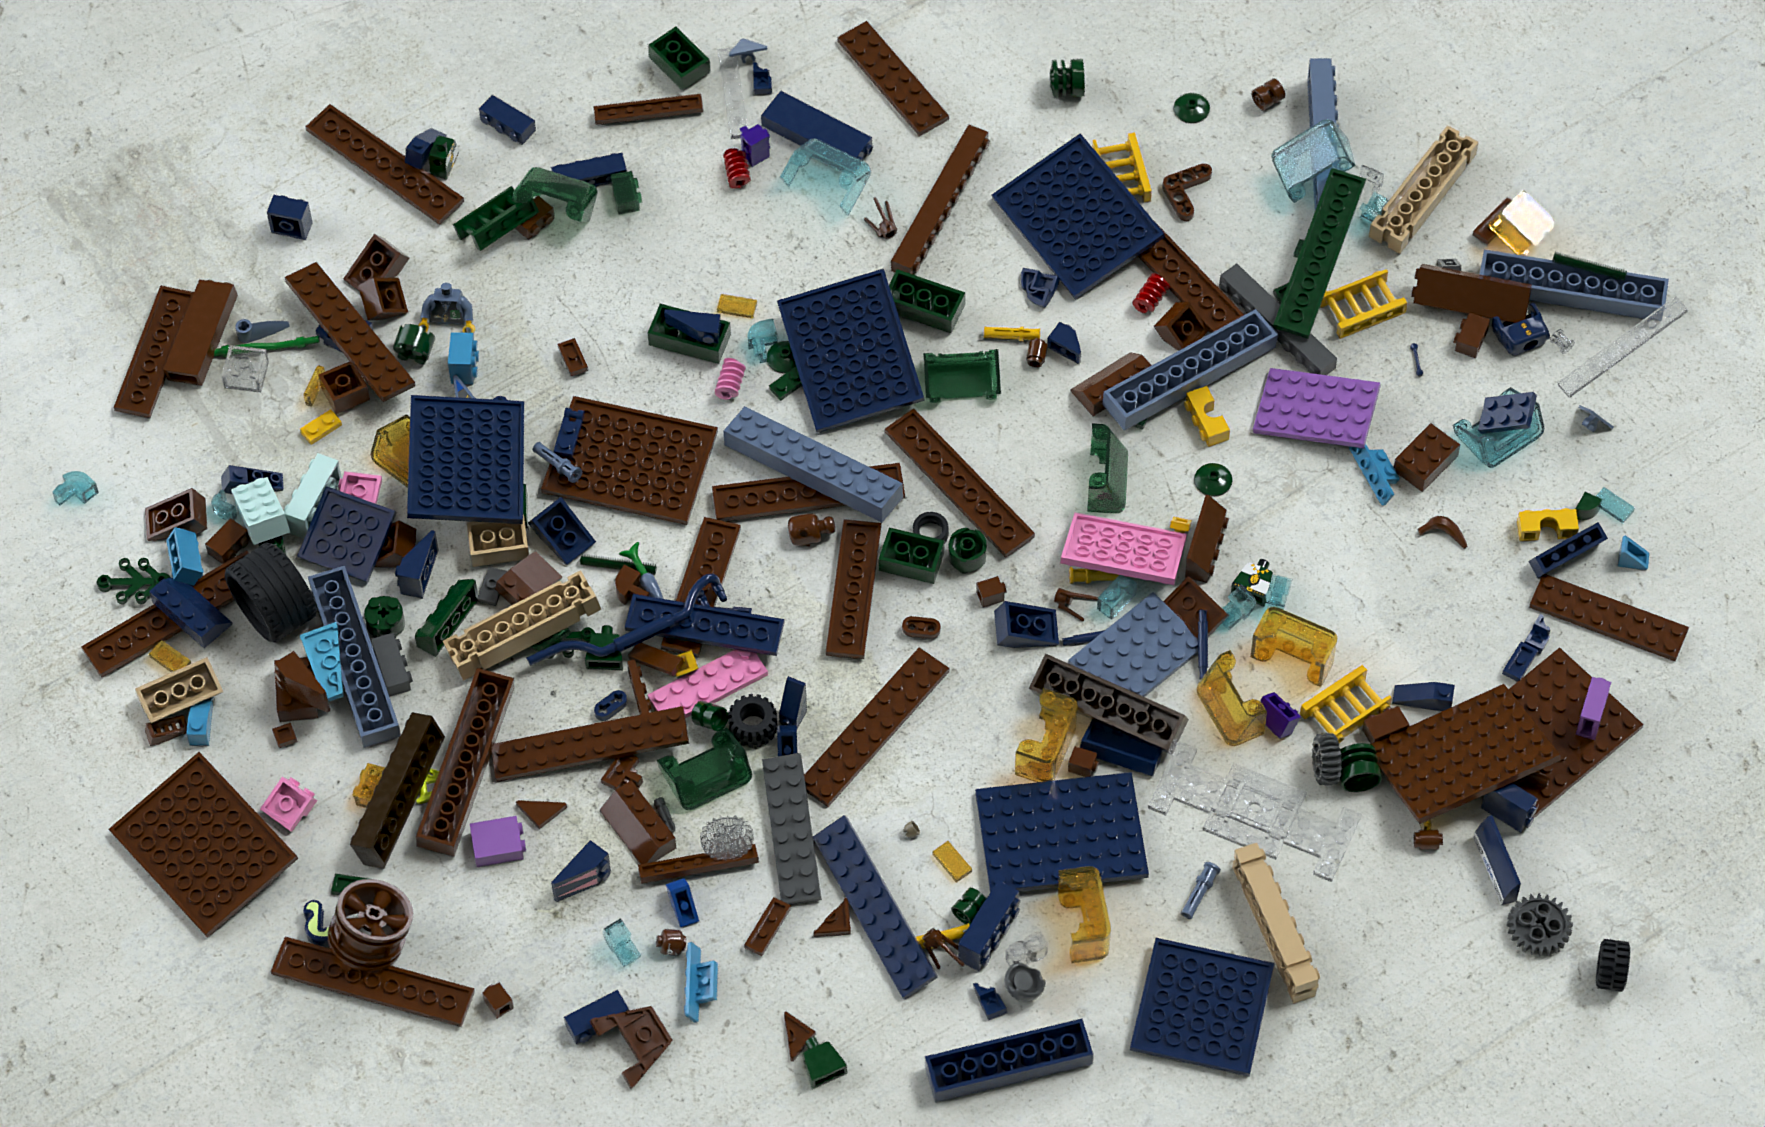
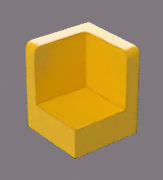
(689, 665)

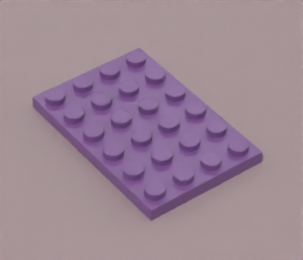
(1316, 408)

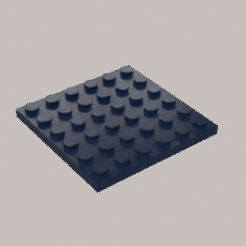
(1202, 1006)

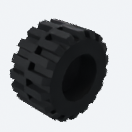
(748, 707)
(1613, 965)

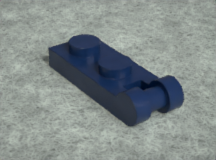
(569, 433)

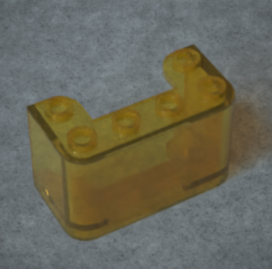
(1297, 638)
(1043, 760)
(1084, 889)

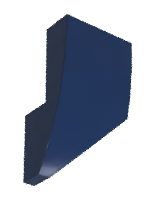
(762, 80)
(1539, 635)
(990, 1001)

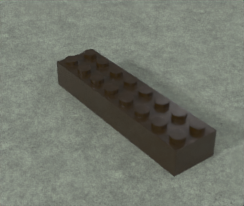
(1112, 704)
(397, 790)

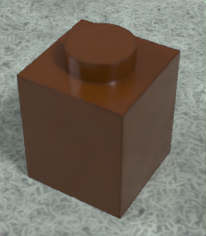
(990, 591)
(1083, 762)
(497, 1000)

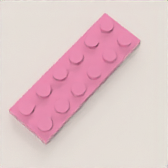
(710, 682)

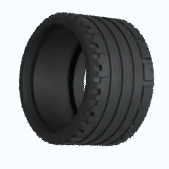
(270, 592)

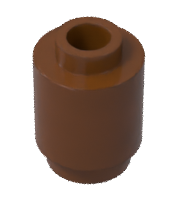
(1036, 353)
(1428, 839)

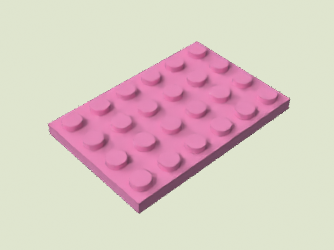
(1123, 548)

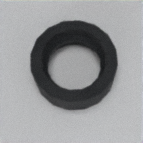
(932, 517)

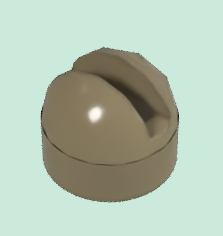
(911, 829)

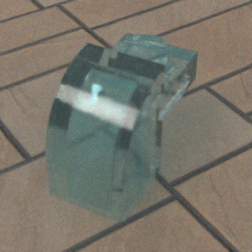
(1373, 207)
(761, 335)
(75, 484)
(1278, 591)
(1239, 607)
(618, 939)

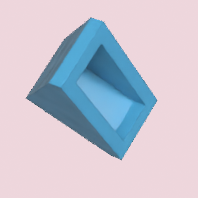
(1632, 555)

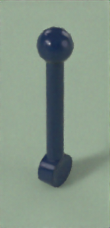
(1414, 347)

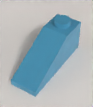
(200, 723)

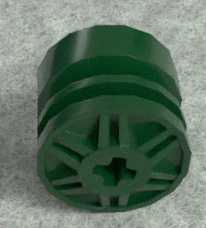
(1067, 78)
(1359, 768)

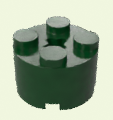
(413, 343)
(967, 550)
(384, 616)

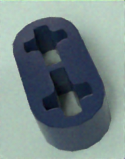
(610, 705)

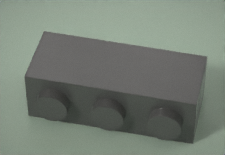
(392, 664)

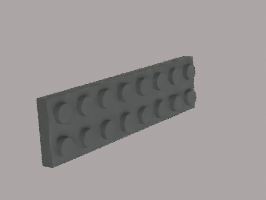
(791, 829)

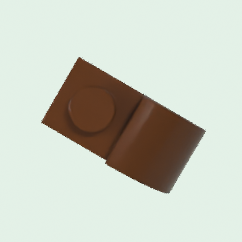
(627, 584)

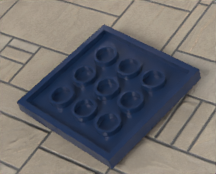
(347, 533)

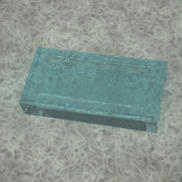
(1615, 505)

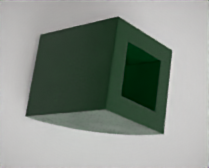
(1588, 506)

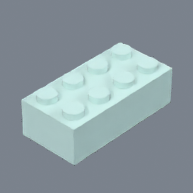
(260, 510)
(299, 513)

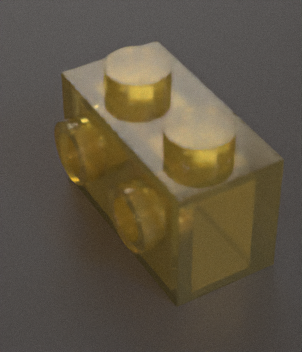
(368, 779)

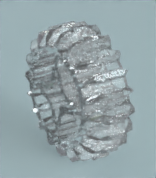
(727, 837)

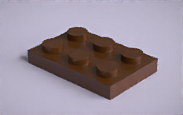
(1188, 600)

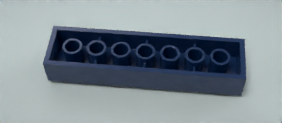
(1008, 1060)

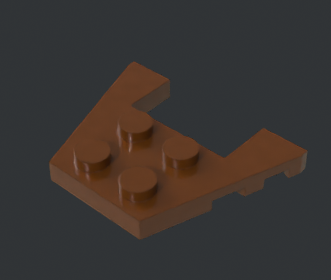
(643, 1034)

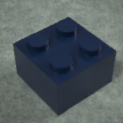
(289, 217)

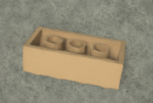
(178, 690)

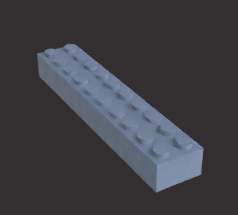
(1322, 106)
(1571, 287)
(1189, 369)
(813, 464)
(359, 665)

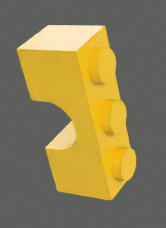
(1212, 429)
(1562, 521)

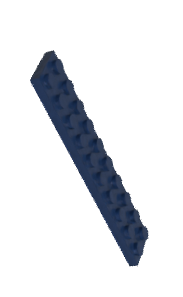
(875, 907)

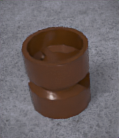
(1268, 94)

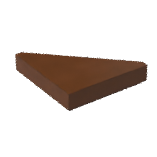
(541, 811)
(836, 923)
(797, 1035)

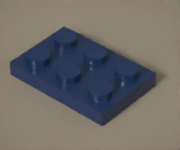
(1507, 412)

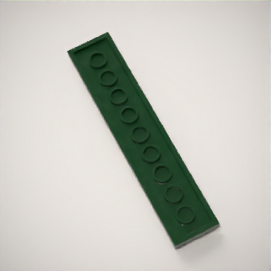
(1319, 253)

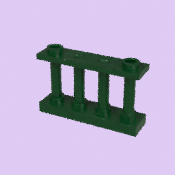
(495, 219)

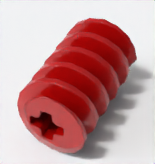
(736, 168)
(1151, 293)

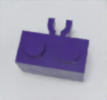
(755, 144)
(1280, 716)

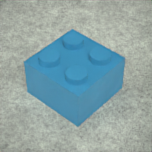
(463, 357)

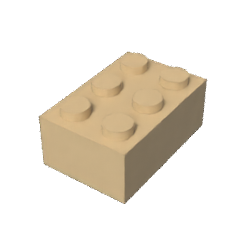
(497, 542)

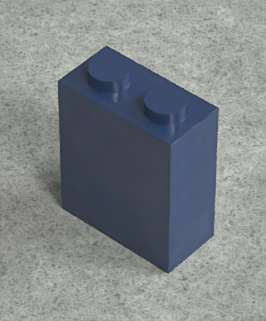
(1511, 806)

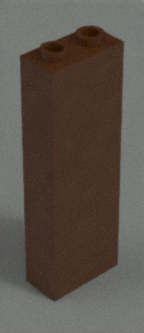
(1471, 293)
(200, 332)

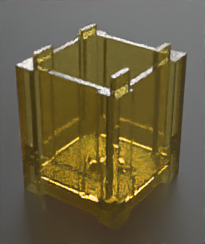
(1521, 224)

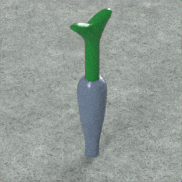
(647, 579)

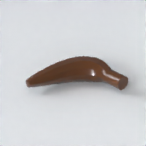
(1447, 525)

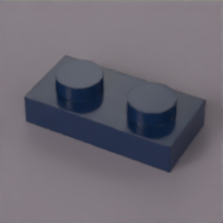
(1520, 661)

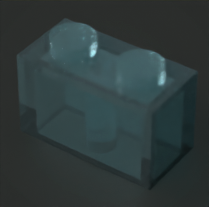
(1116, 596)

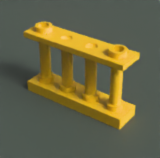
(1135, 159)
(1364, 319)
(1342, 688)

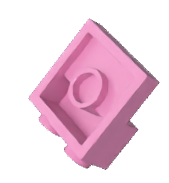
(361, 485)
(289, 803)

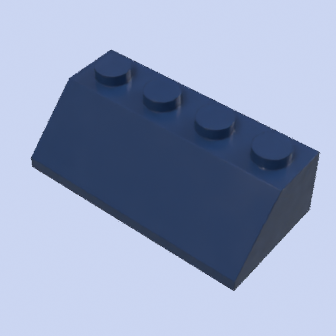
(189, 610)

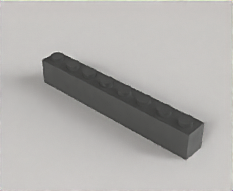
(1252, 296)

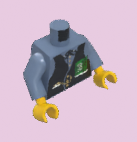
(447, 306)

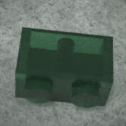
(625, 192)

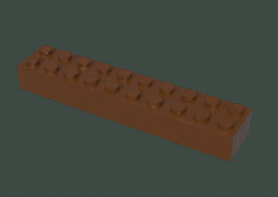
(465, 762)

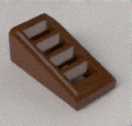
(161, 737)

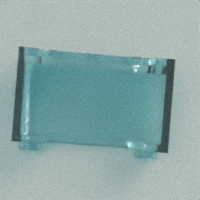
(1310, 155)
(1499, 446)

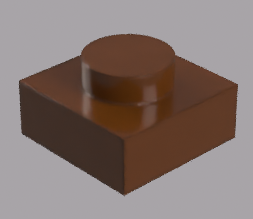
(284, 735)

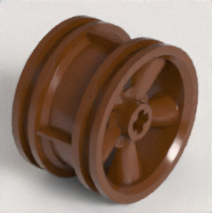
(376, 906)

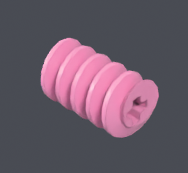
(730, 379)

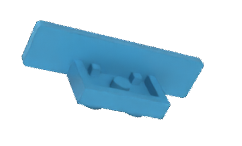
(1377, 471)
(700, 982)

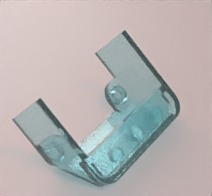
(854, 171)

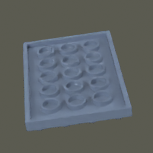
(1139, 648)

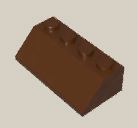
(1091, 390)
(1206, 540)
(638, 824)

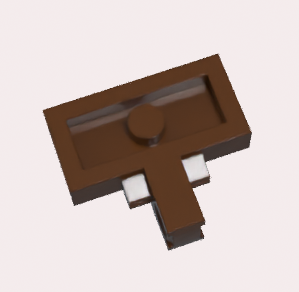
(621, 772)

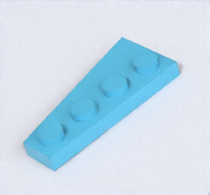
(324, 657)

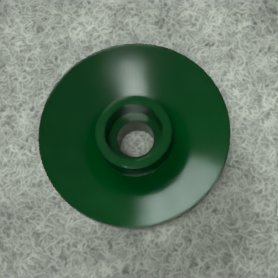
(1191, 113)
(778, 361)
(1213, 486)

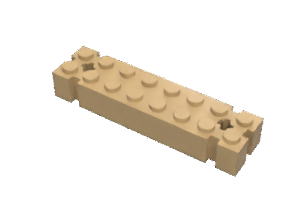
(1423, 189)
(522, 625)
(1275, 922)

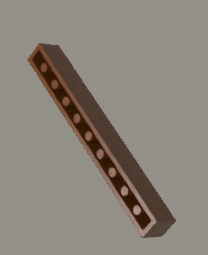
(940, 200)

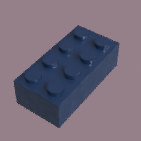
(989, 926)

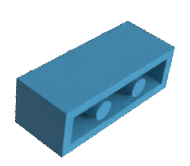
(184, 556)

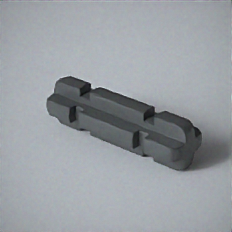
(664, 813)

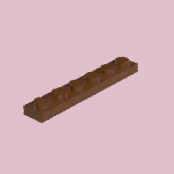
(648, 109)
(692, 865)

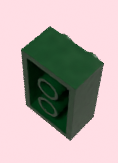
(679, 58)
(911, 555)

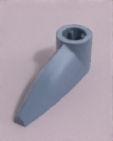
(251, 332)

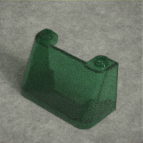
(578, 194)
(961, 375)
(1108, 489)
(708, 773)

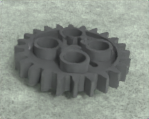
(1555, 917)

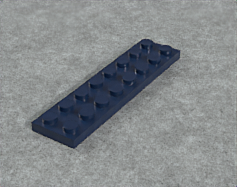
(710, 625)

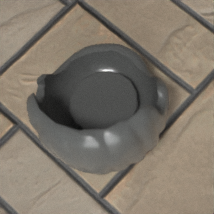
(1024, 982)

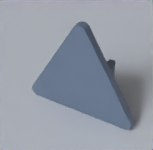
(746, 48)
(1592, 421)

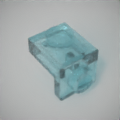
(222, 508)

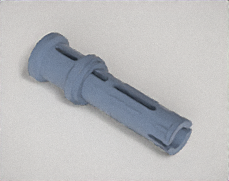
(562, 466)
(1204, 882)

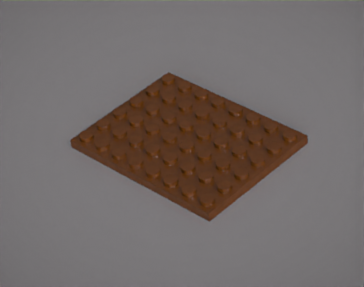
(635, 461)
(1554, 700)
(1463, 753)
(203, 844)

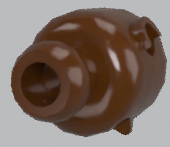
(808, 529)

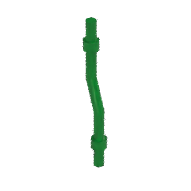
(299, 342)

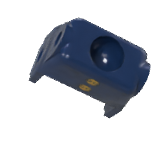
(1522, 335)

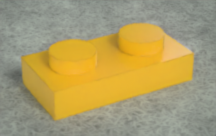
(321, 427)

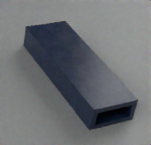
(802, 122)

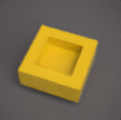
(1180, 524)

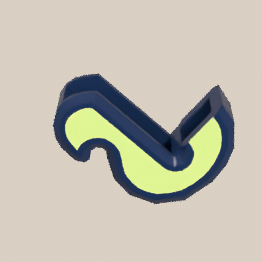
(314, 923)

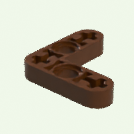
(1179, 189)

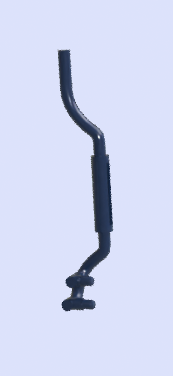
(642, 633)

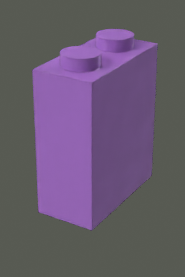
(1593, 708)
(497, 841)

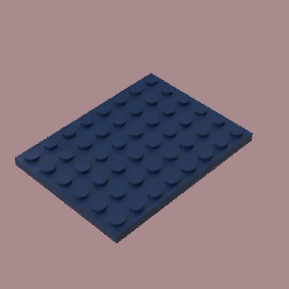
(1078, 216)
(850, 350)
(466, 459)
(1061, 826)

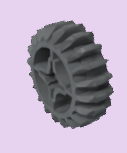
(1326, 759)

